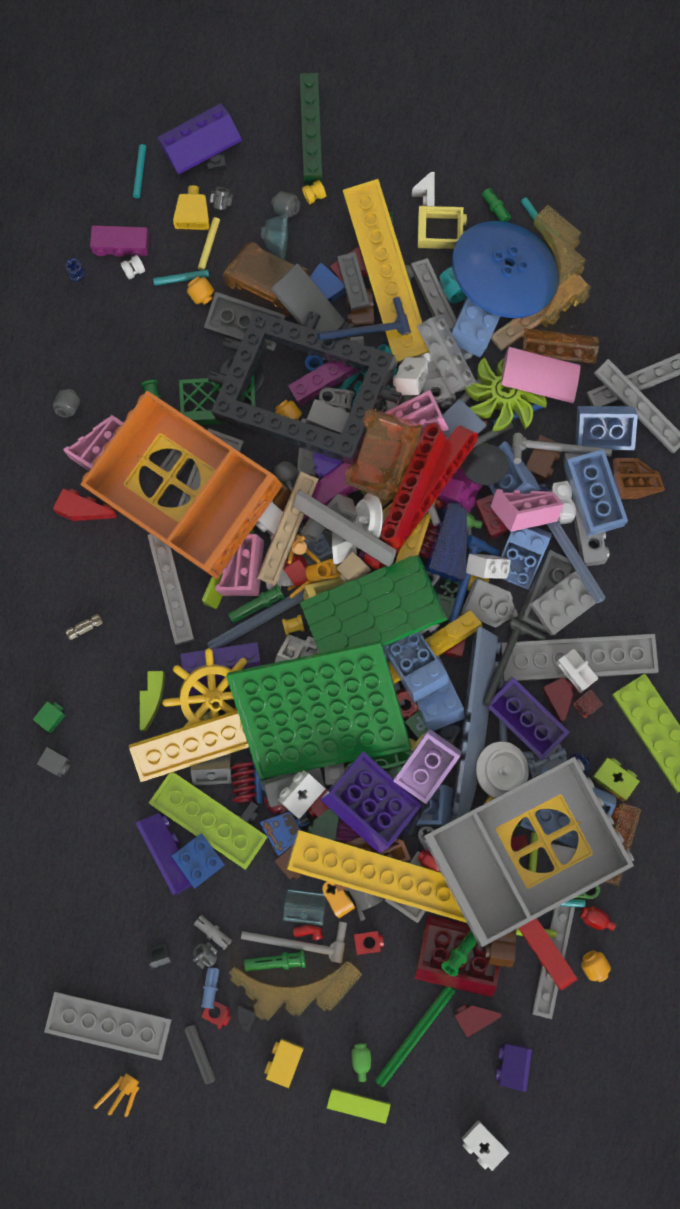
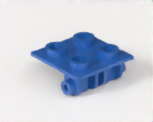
(197, 860)

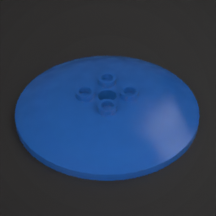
(497, 287)

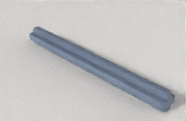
(576, 561)
(255, 621)

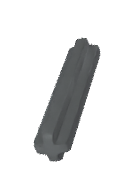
(199, 1054)

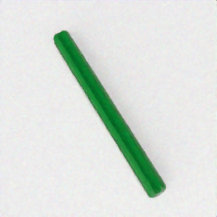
(415, 1036)

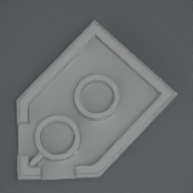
(490, 603)

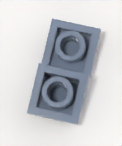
(320, 549)

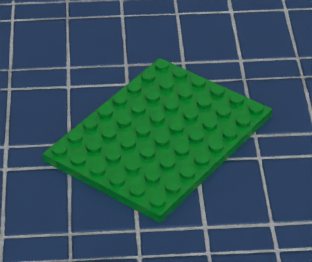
(319, 710)

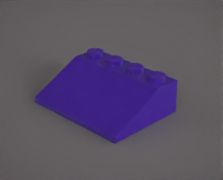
(371, 802)

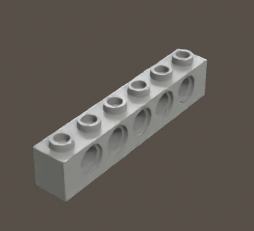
(589, 555)

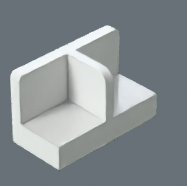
(577, 670)

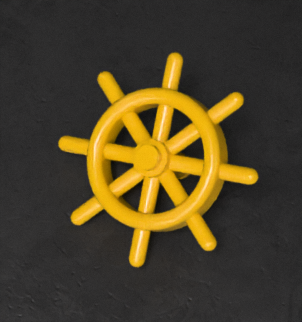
(211, 696)

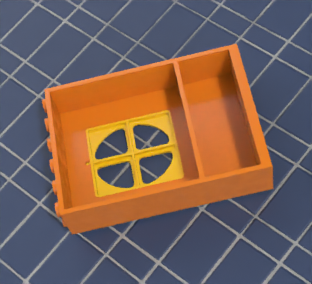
(220, 511)

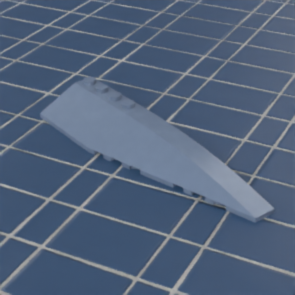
(476, 718)

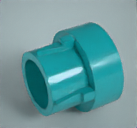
(450, 287)

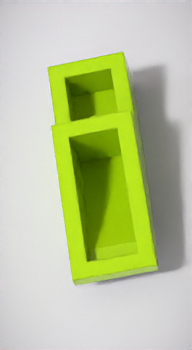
(151, 699)

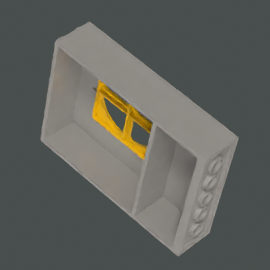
(486, 872)

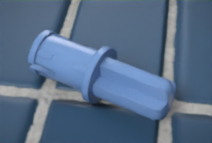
(210, 988)

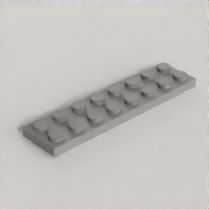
(605, 656)

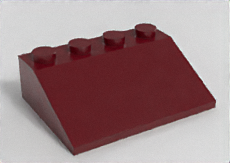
(437, 942)

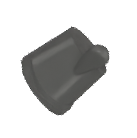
(363, 901)

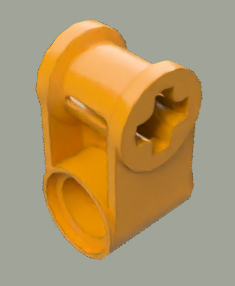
(322, 571)
(339, 901)

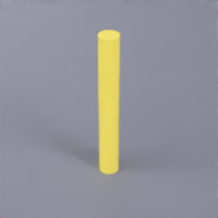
(208, 244)

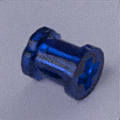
(78, 272)

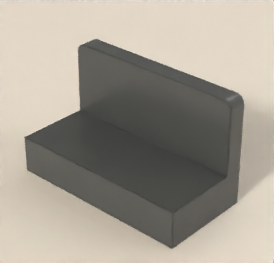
(212, 771)

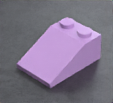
(427, 766)

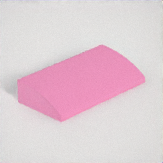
(540, 375)

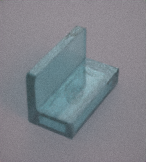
(304, 907)

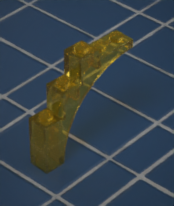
(563, 240)
(270, 997)

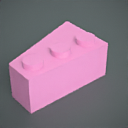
(420, 410)
(92, 445)
(526, 510)
(242, 571)

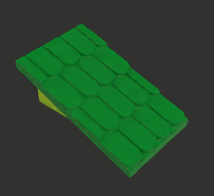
(375, 607)

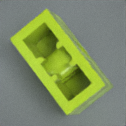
(622, 788)

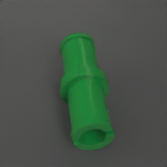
(496, 205)

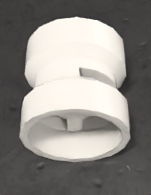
(136, 265)

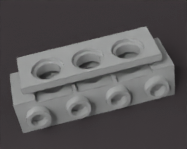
(437, 386)

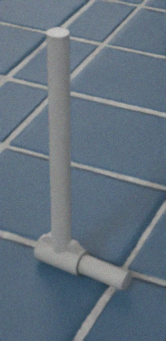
(520, 443)
(335, 951)

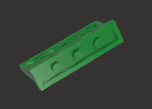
(205, 417)

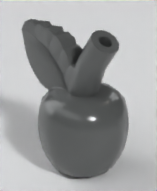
(286, 473)

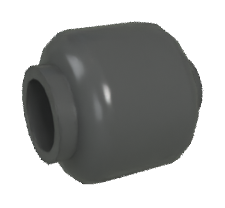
(285, 204)
(66, 403)

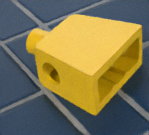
(191, 211)

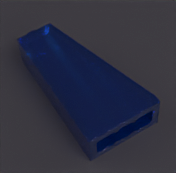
(449, 545)

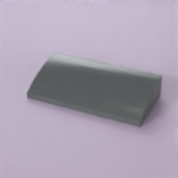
(301, 296)
(233, 316)
(549, 572)

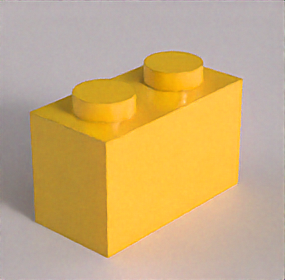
(284, 1063)

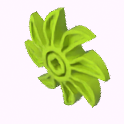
(501, 398)

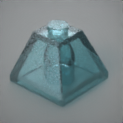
(276, 235)

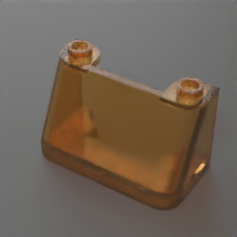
(257, 272)
(384, 454)

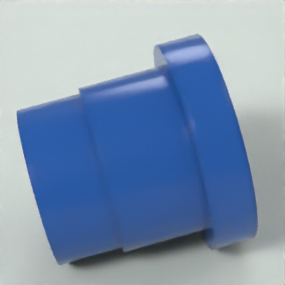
(313, 360)

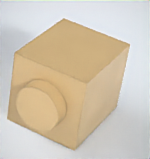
(353, 568)

